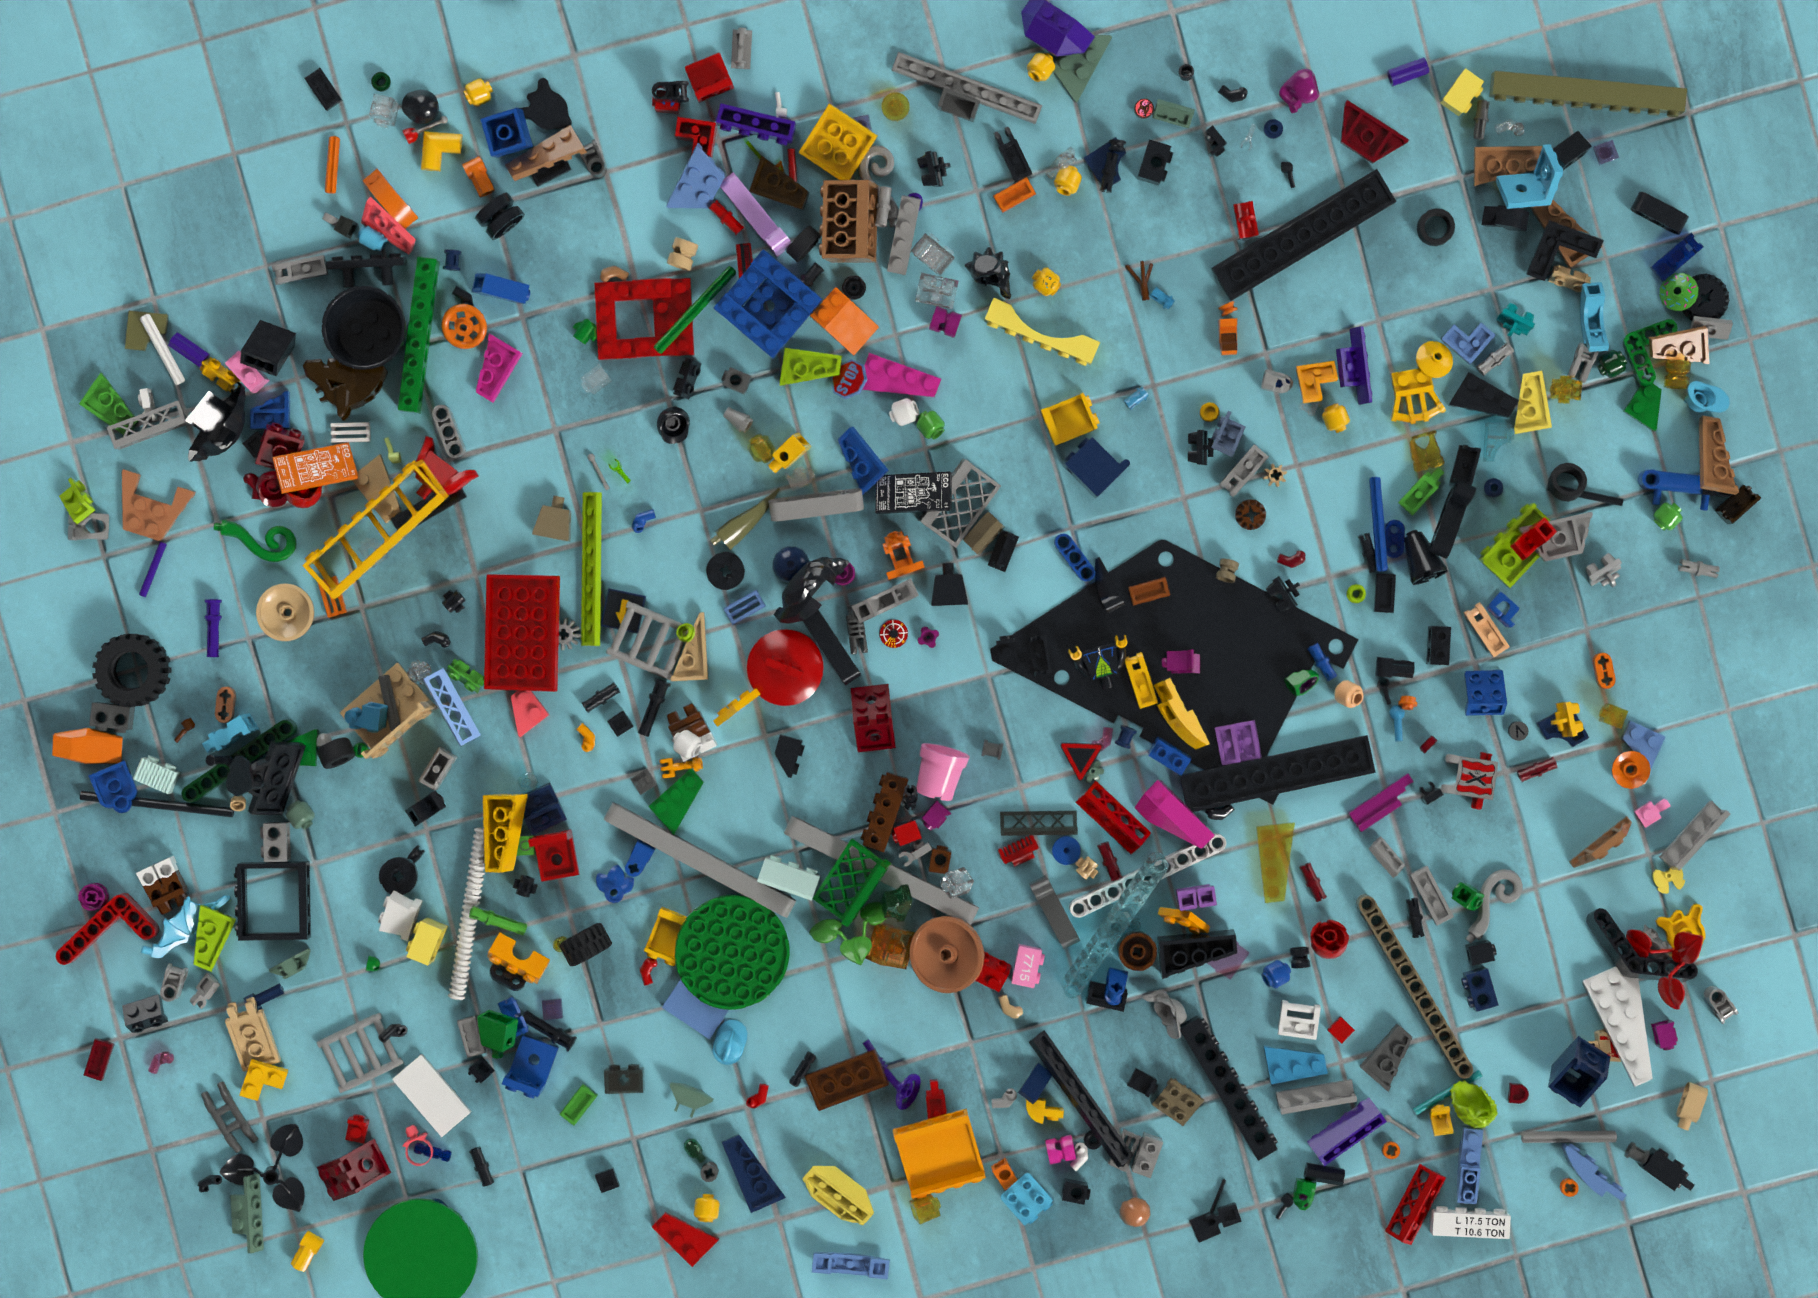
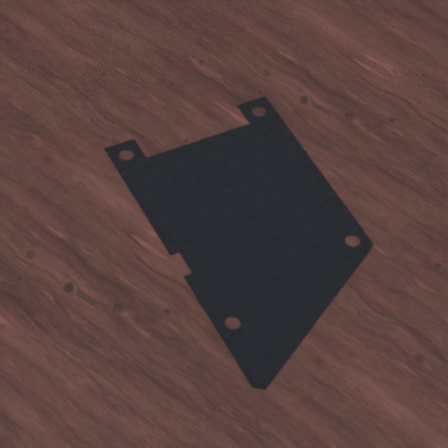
(1233, 626)

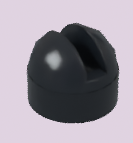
(1186, 69)

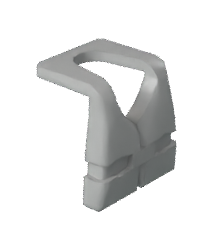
(80, 532)

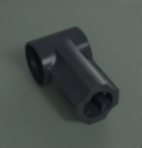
(1389, 667)

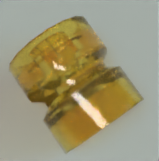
(1677, 374)

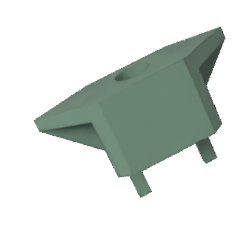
(292, 965)
(689, 1096)

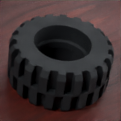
(106, 670)

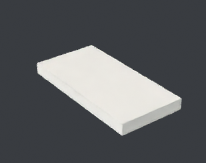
(431, 1095)

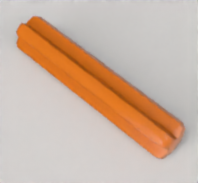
(332, 164)

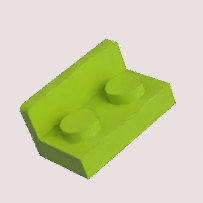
(77, 501)

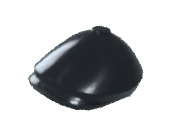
(420, 106)
(673, 425)

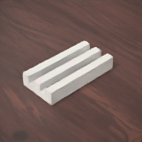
(349, 432)

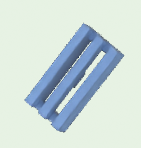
(758, 599)

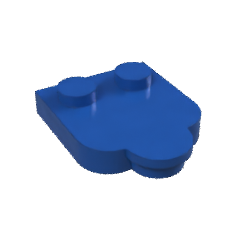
(115, 787)

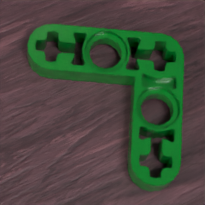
(1642, 342)

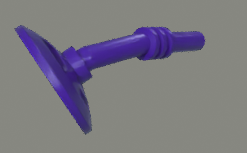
(903, 1089)

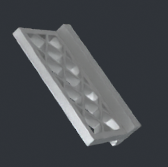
(958, 475)

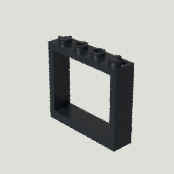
(241, 908)

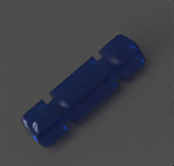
(437, 1152)

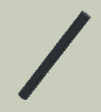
(1595, 496)

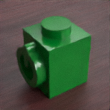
(1467, 896)

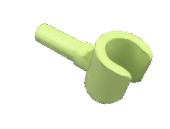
(394, 457)

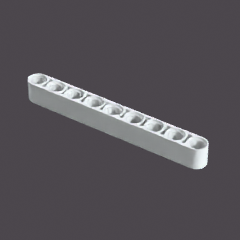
(1102, 891)

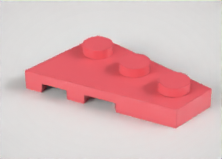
(383, 222)

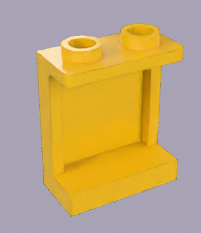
(1070, 419)
(664, 935)

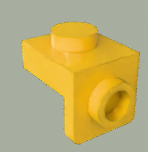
(1441, 1120)

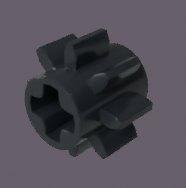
(453, 601)
(525, 886)

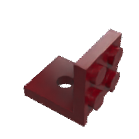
(872, 718)
(347, 1173)

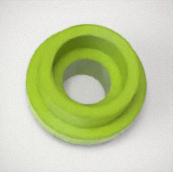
(1362, 593)
(681, 632)

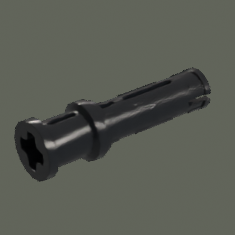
(656, 698)
(557, 1035)

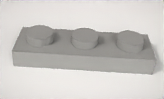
(1431, 895)

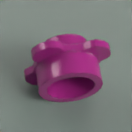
(933, 635)

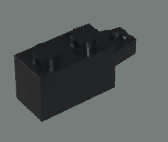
(1666, 1171)

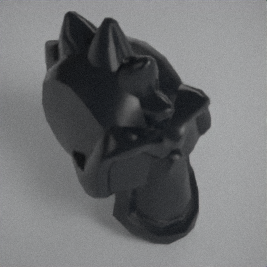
(990, 270)

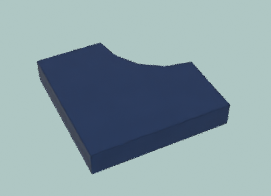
(1097, 159)
(1551, 731)

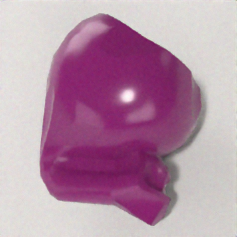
(1300, 89)

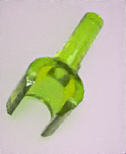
(618, 469)

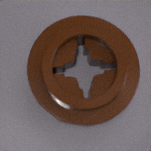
(1245, 522)

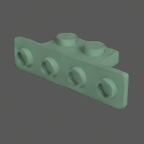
(247, 1213)

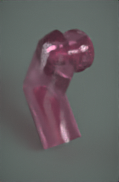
(1106, 738)
(159, 1059)

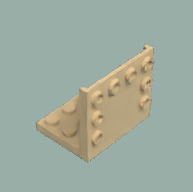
(411, 707)

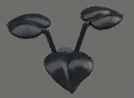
(287, 1194)

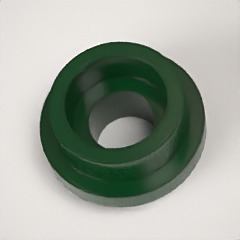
(376, 77)

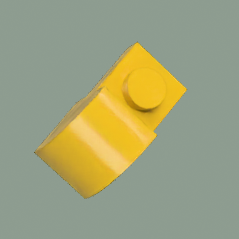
(1039, 1110)

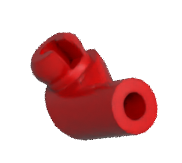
(759, 1098)

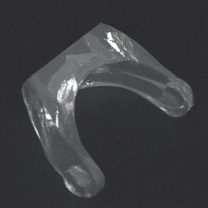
(1063, 161)

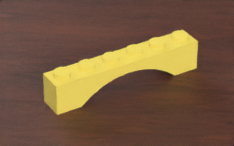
(1079, 347)

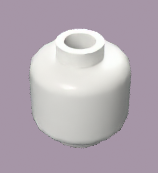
(904, 411)
(686, 744)

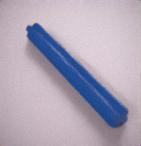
(1378, 524)

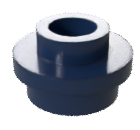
(1273, 135)
(1487, 487)

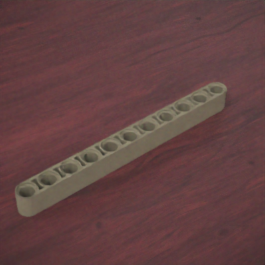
(1417, 995)

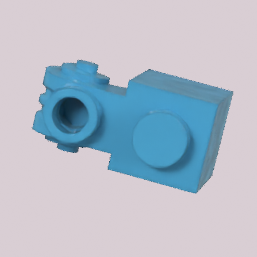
(371, 717)

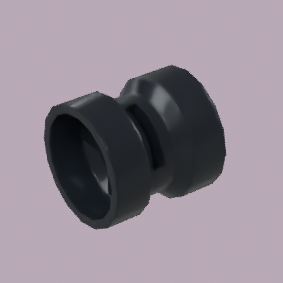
(1299, 957)

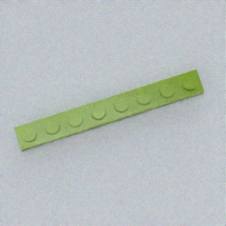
(591, 568)

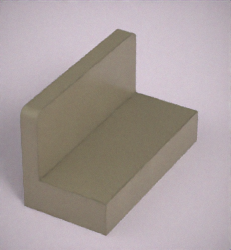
(983, 533)

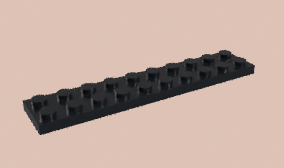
(1303, 235)
(1277, 773)

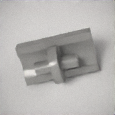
(1611, 566)

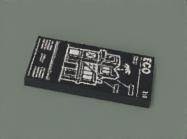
(914, 493)

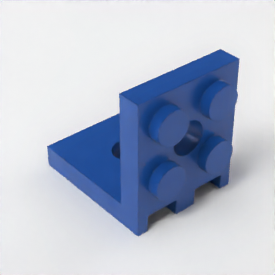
(527, 1076)

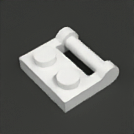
(1298, 1026)

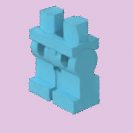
(224, 737)

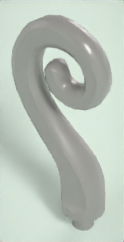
(864, 175)
(1481, 924)

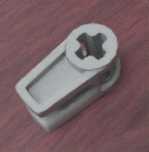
(1588, 361)

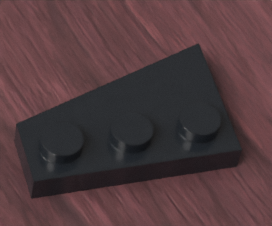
(1483, 397)

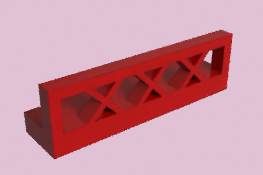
(1111, 820)
(1419, 1209)

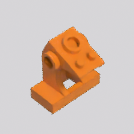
(894, 541)

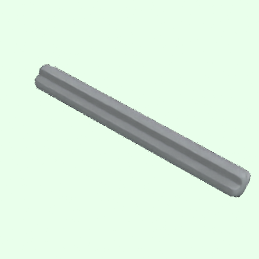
(1568, 1136)

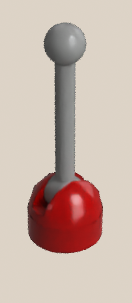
(412, 134)

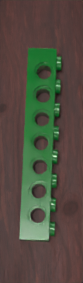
(418, 335)

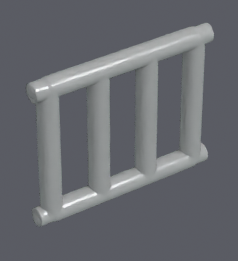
(631, 658)
(361, 1077)

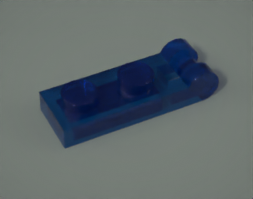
(1676, 257)

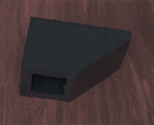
(787, 753)

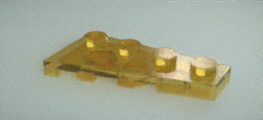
(1274, 856)

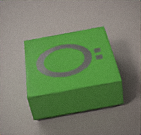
(523, 847)

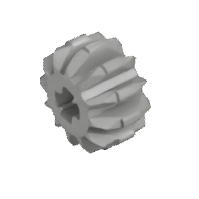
(571, 631)

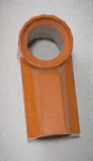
(477, 173)

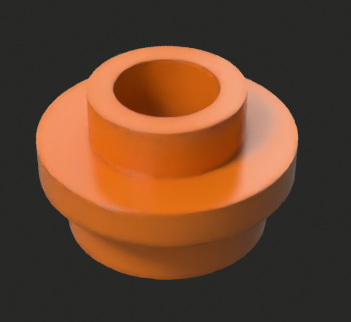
(1407, 702)

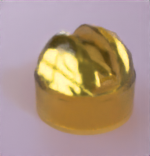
(557, 942)

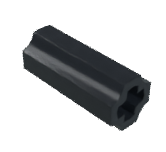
(1324, 1174)

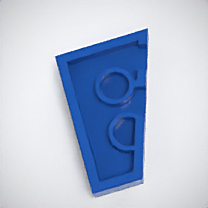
(863, 461)

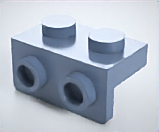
(1228, 436)

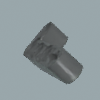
(1054, 912)

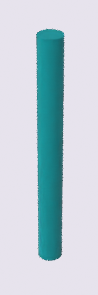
(1444, 1094)

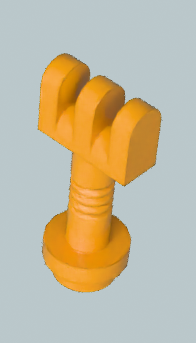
(696, 764)

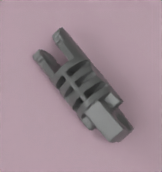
(855, 631)

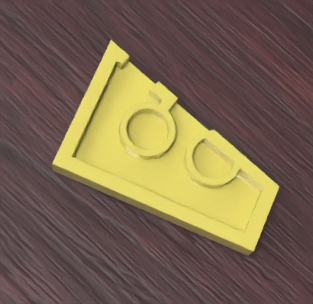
(1533, 405)

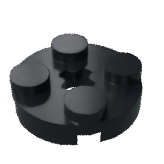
(715, 575)
(407, 869)

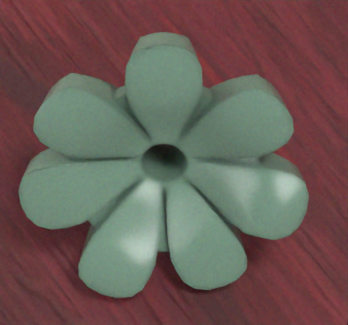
(1095, 775)

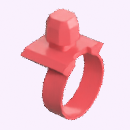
(412, 1132)

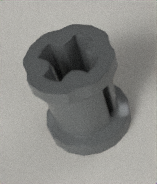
(992, 749)
(1637, 1153)
(713, 1175)

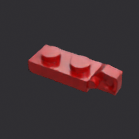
(935, 1100)

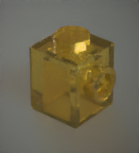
(1612, 715)
(925, 1208)

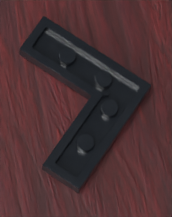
(1560, 235)

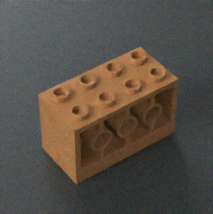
(848, 217)

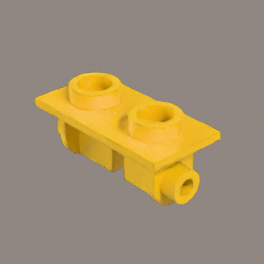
(212, 368)

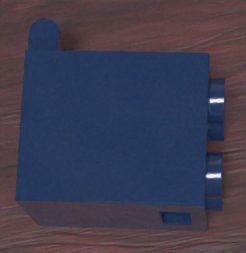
(1094, 466)
(1585, 1060)

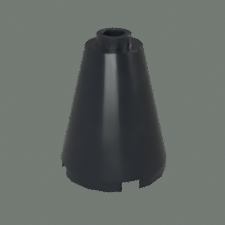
(1422, 563)

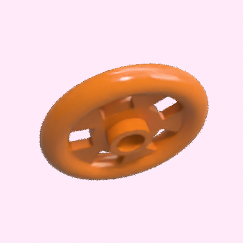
(450, 334)

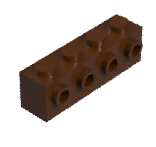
(885, 811)

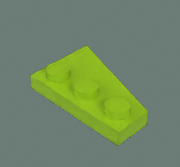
(808, 365)
(211, 936)

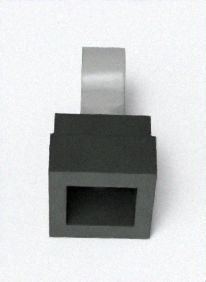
(342, 225)

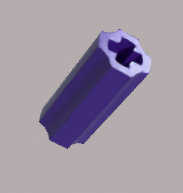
(1408, 71)
(188, 349)

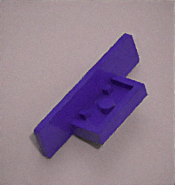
(1354, 366)

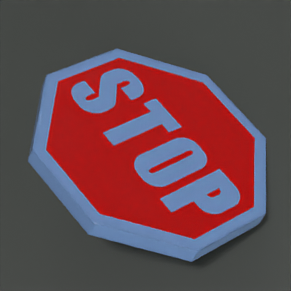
(851, 379)

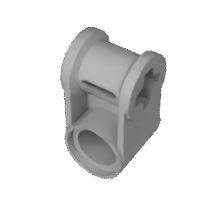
(173, 980)
(1722, 1006)

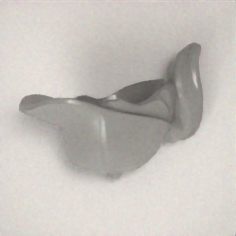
(1169, 1010)

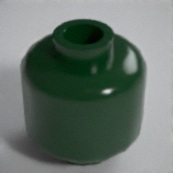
(1612, 364)

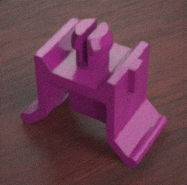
(1182, 662)

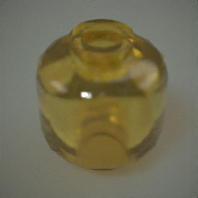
(761, 448)

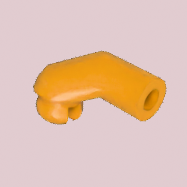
(588, 738)

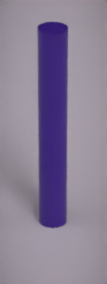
(152, 569)

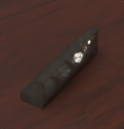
(1038, 830)

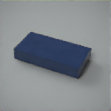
(1035, 1083)

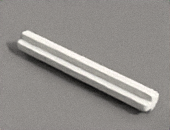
(162, 349)

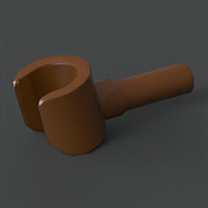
(188, 725)

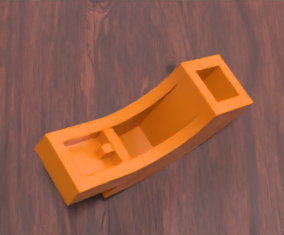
(390, 199)

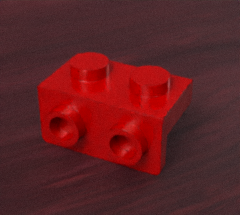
(993, 972)

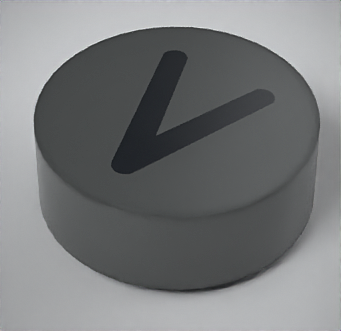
(1518, 730)

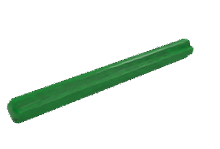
(695, 309)

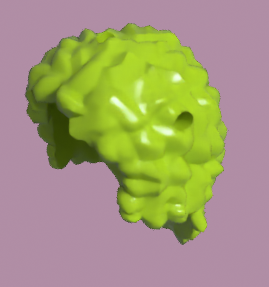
(1473, 1104)

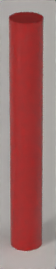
(792, 164)

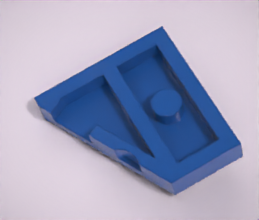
(272, 411)

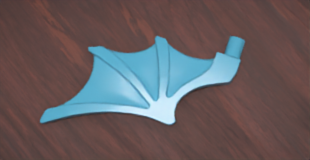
(181, 927)

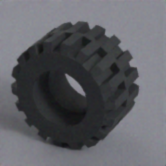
(585, 944)

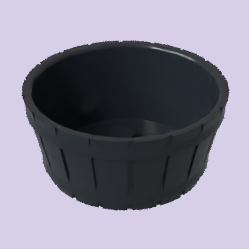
(363, 327)

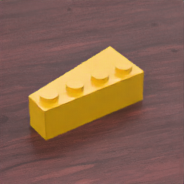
(502, 830)

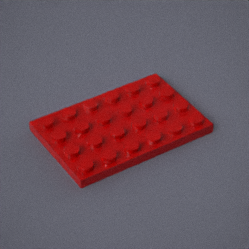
(522, 632)

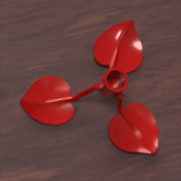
(1685, 950)

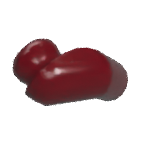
(251, 480)
(1293, 561)

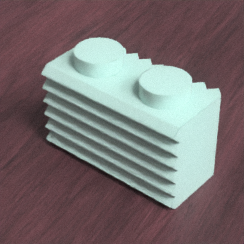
(156, 774)

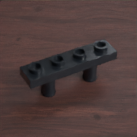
(375, 260)

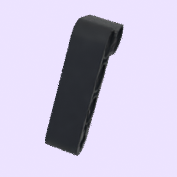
(1451, 518)

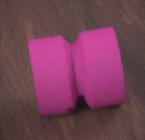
(1067, 1149)

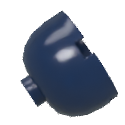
(788, 562)

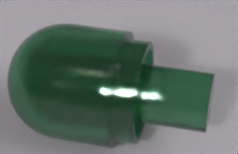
(694, 1149)

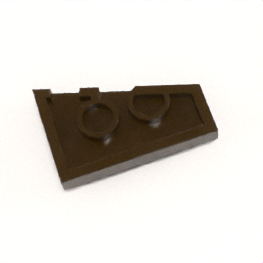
(777, 186)

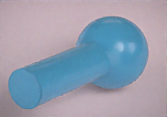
(1397, 713)

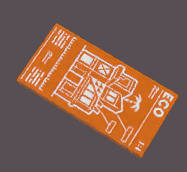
(315, 468)

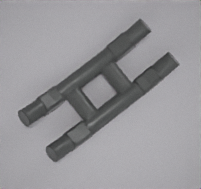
(229, 1106)

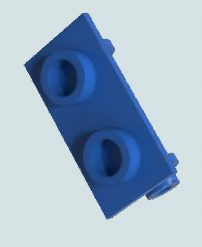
(510, 1007)

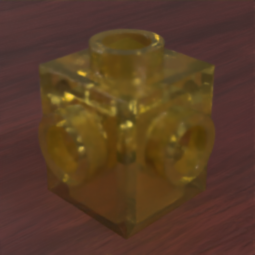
(1566, 389)

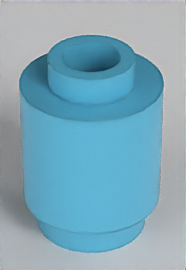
(372, 239)

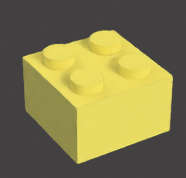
(426, 941)

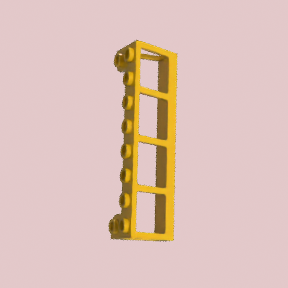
(390, 541)

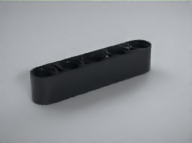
(832, 648)

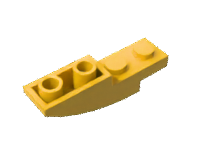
(1181, 721)

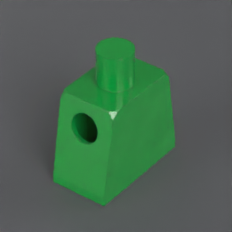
(497, 1031)

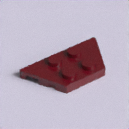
(1368, 135)

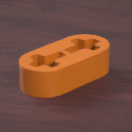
(1608, 669)

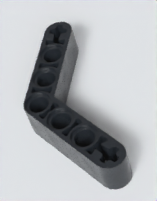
(1629, 954)

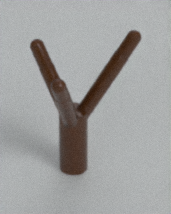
(1144, 279)

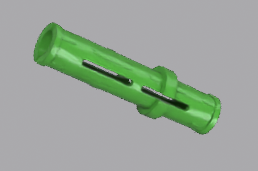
(491, 918)

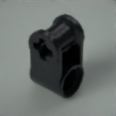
(672, 92)

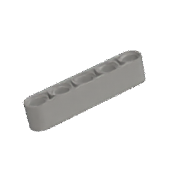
(816, 504)

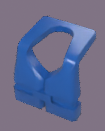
(1504, 619)

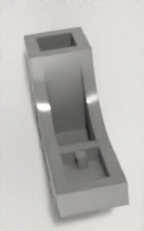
(885, 600)

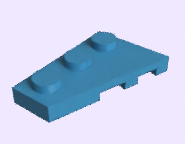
(1292, 1065)

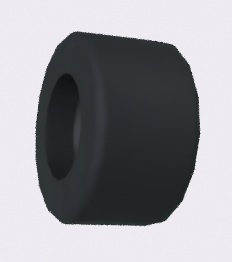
(336, 753)

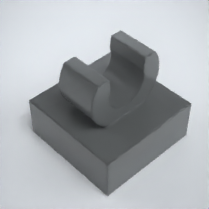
(643, 781)

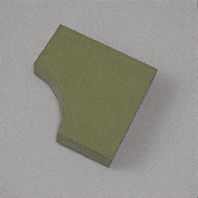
(136, 335)

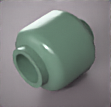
(300, 815)

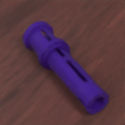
(213, 617)

